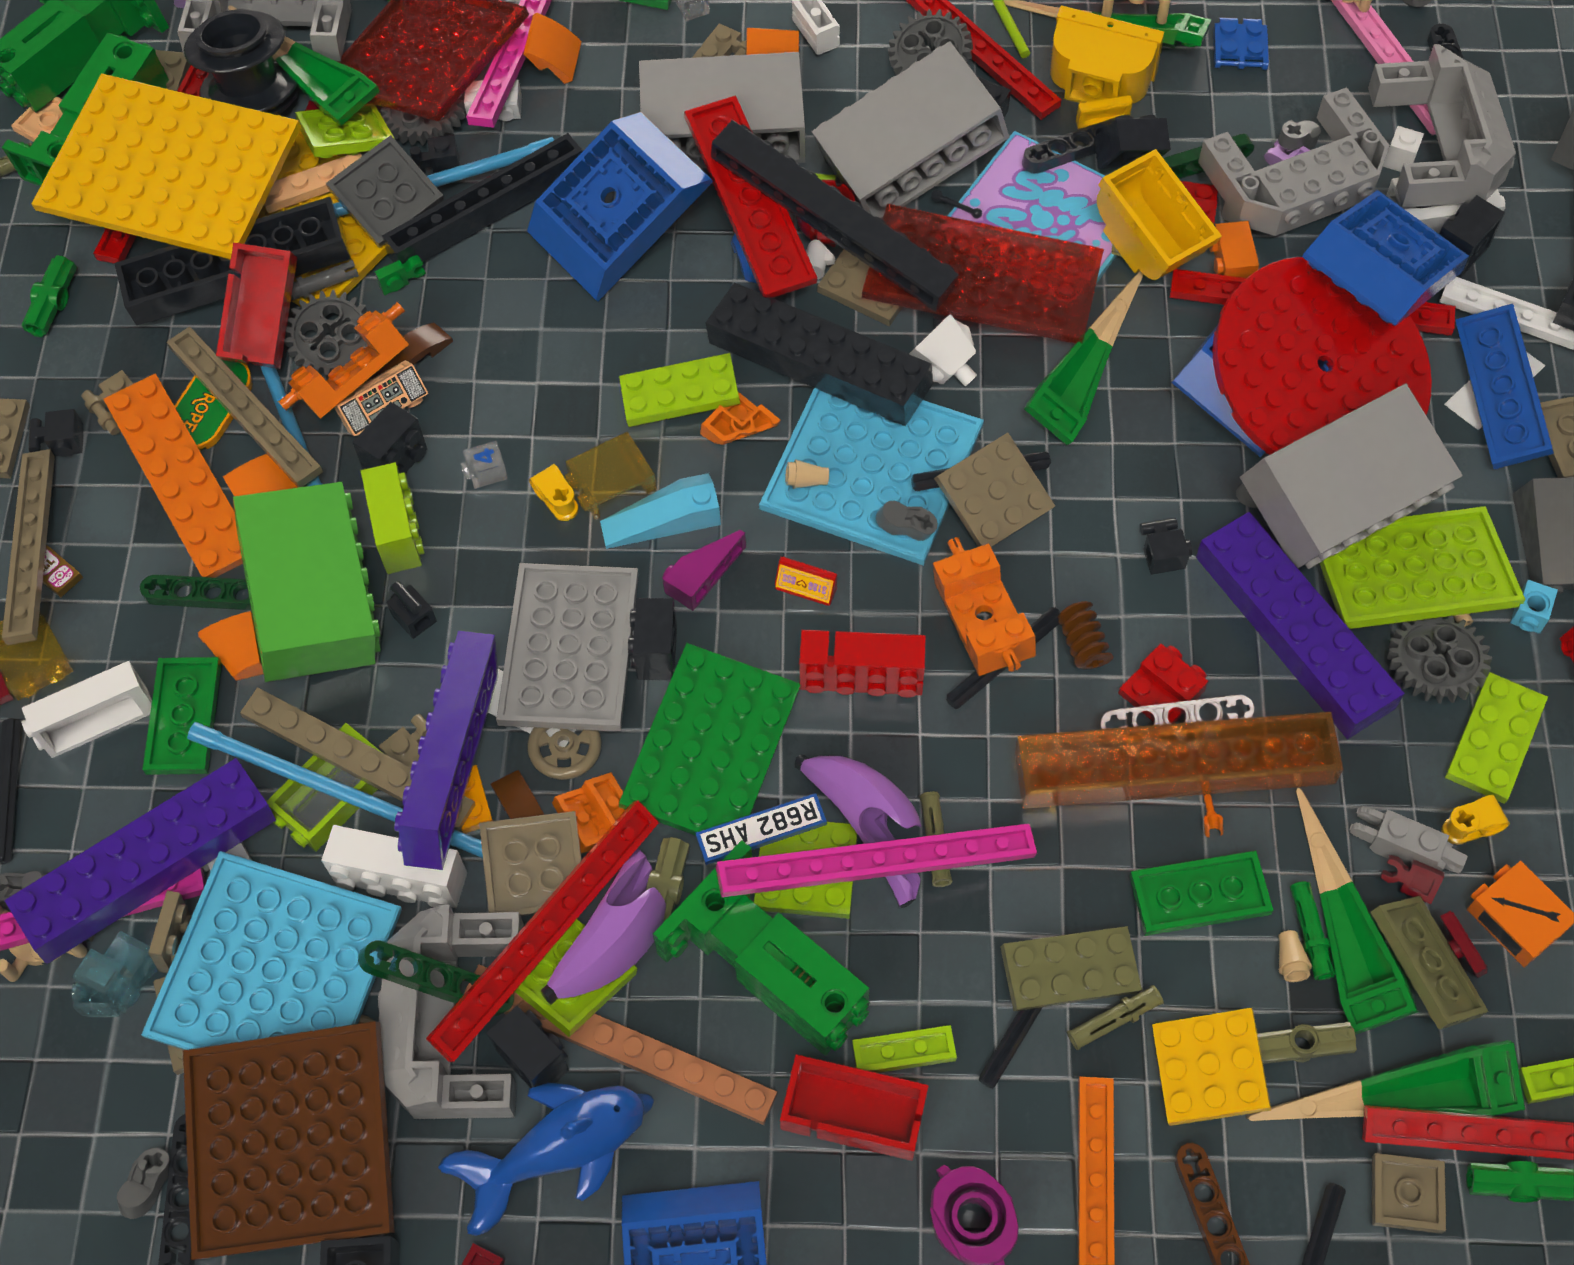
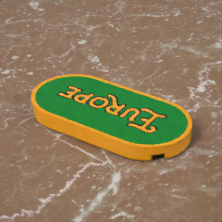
(203, 413)

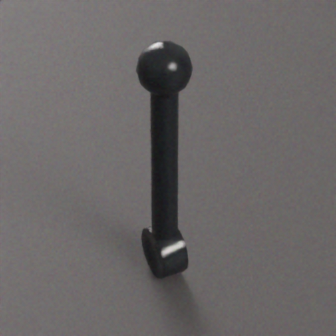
(937, 196)

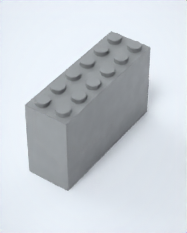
(763, 83)
(912, 131)
(1351, 478)

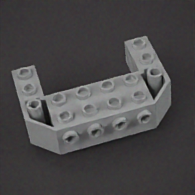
(326, 18)
(1466, 124)
(1306, 184)
(411, 1065)

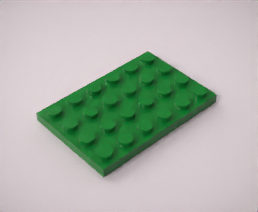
(710, 742)

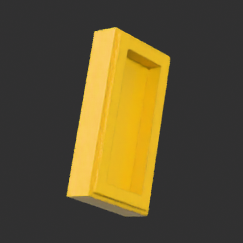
(1102, 110)

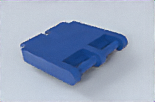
(1240, 42)

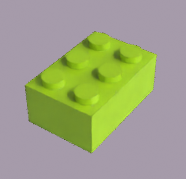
(393, 517)

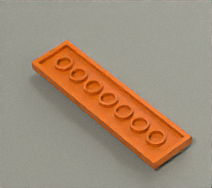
(178, 475)

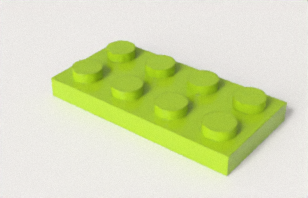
(679, 389)
(1496, 737)

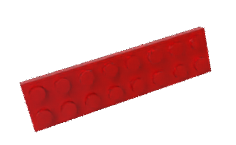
(757, 220)

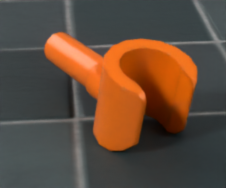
(1212, 819)

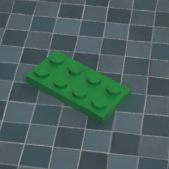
(181, 695)
(1201, 893)

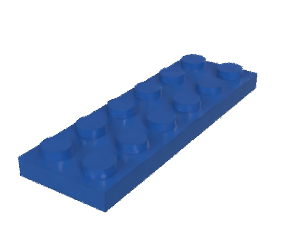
(1504, 386)

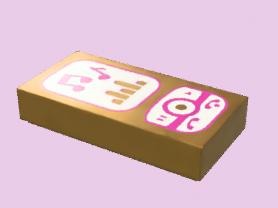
(58, 573)

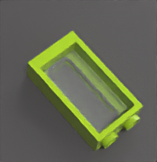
(311, 812)

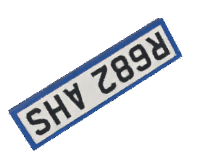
(762, 828)

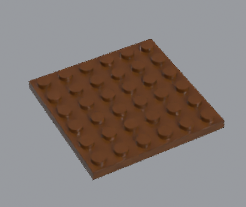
(287, 1141)

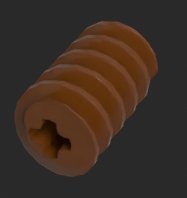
(1083, 636)

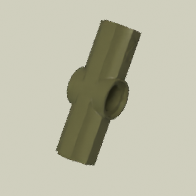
(669, 872)
(1323, 1041)

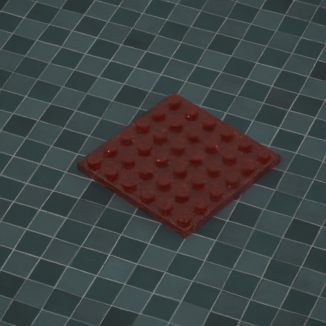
(431, 50)

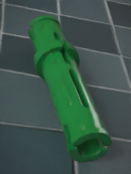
(1315, 942)

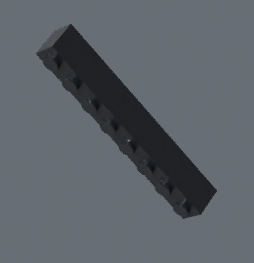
(481, 203)

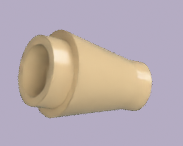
(804, 474)
(1293, 959)

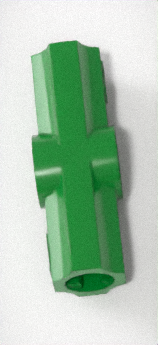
(49, 296)
(1520, 1181)

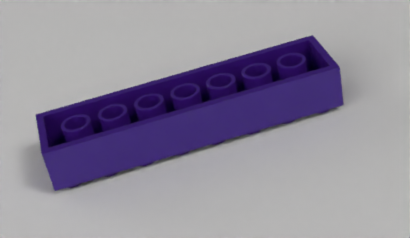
(1299, 625)
(447, 751)
(139, 861)

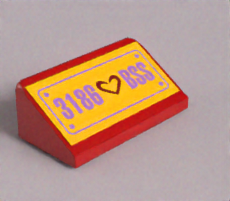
(806, 581)

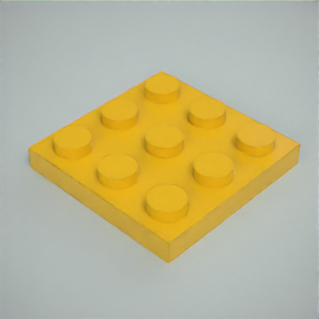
(1211, 1067)

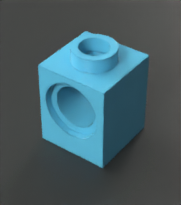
(1538, 597)

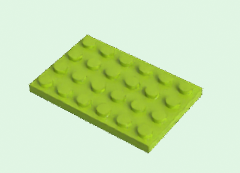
(1423, 571)

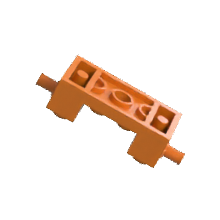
(383, 345)
(972, 585)

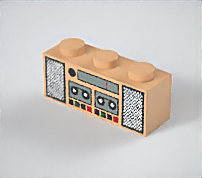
(398, 385)

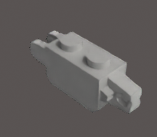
(1407, 840)

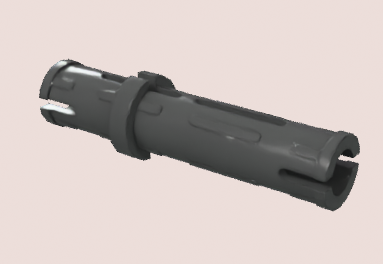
(304, 286)

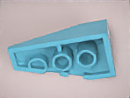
(673, 510)

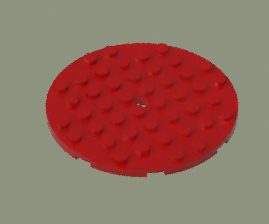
(1271, 349)

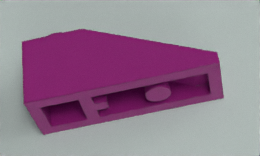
(700, 570)

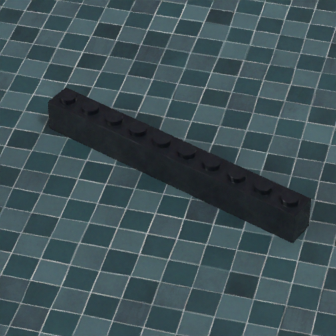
(834, 215)

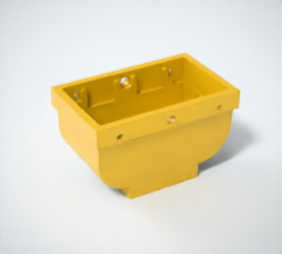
(1102, 60)
(1153, 217)

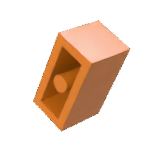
(1235, 250)

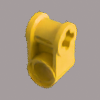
(555, 493)
(1475, 820)

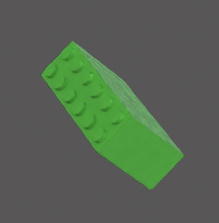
(306, 581)

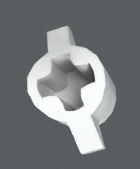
(819, 257)

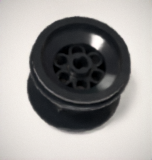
(238, 55)

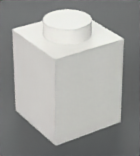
(1403, 148)

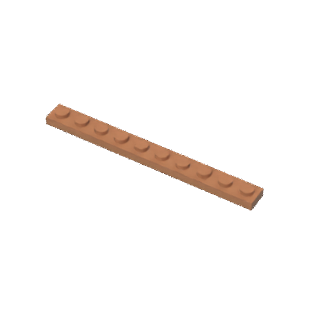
(664, 1063)

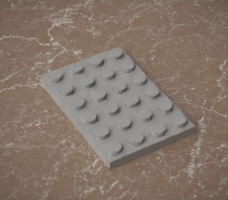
(568, 647)

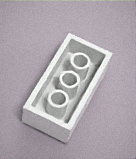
(375, 864)

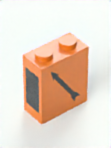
(1521, 912)

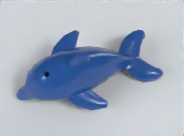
(576, 1134)

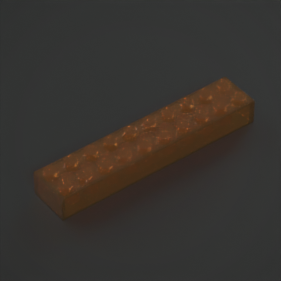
(1177, 760)

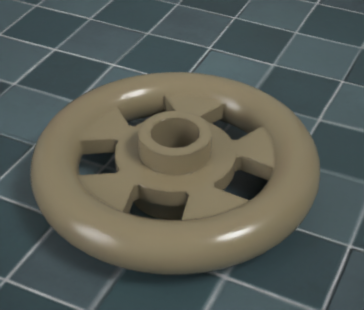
(579, 763)

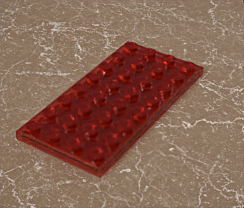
(1003, 276)

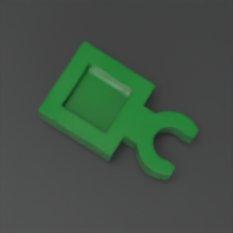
(396, 275)

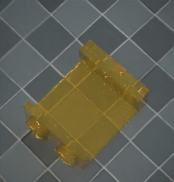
(608, 472)
(33, 663)

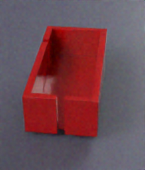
(256, 305)
(862, 663)
(854, 1107)

